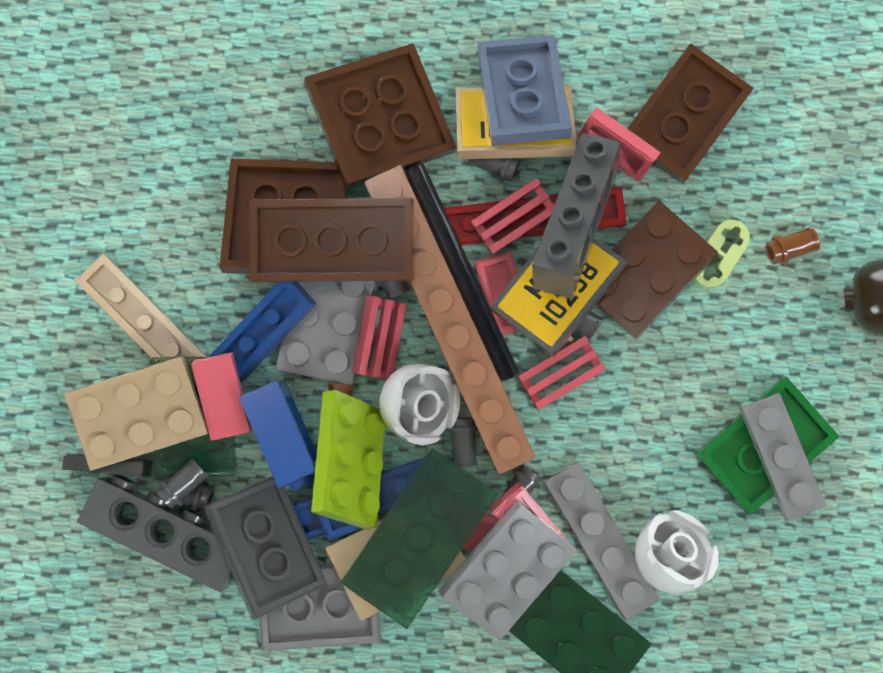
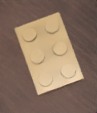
(136, 413)

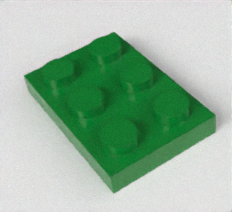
(735, 461)

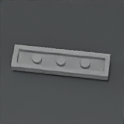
(601, 540)

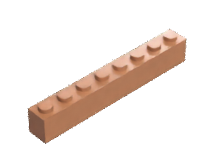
(458, 335)

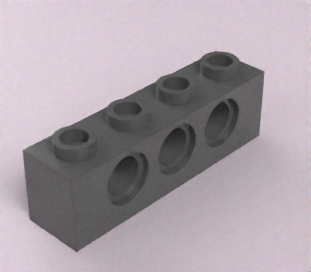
(576, 216)
(104, 515)

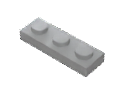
(782, 457)

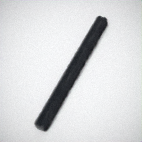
(461, 271)

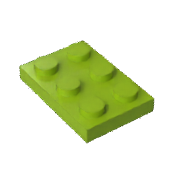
(348, 460)

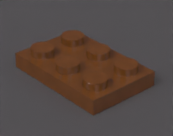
(689, 111)
(661, 264)

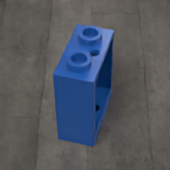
(281, 435)

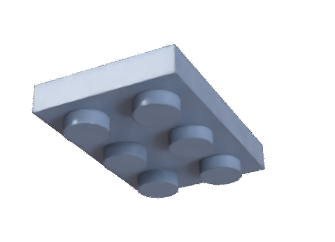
(523, 90)

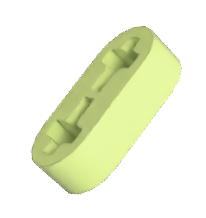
(730, 257)

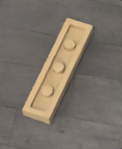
(135, 311)

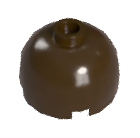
(866, 297)

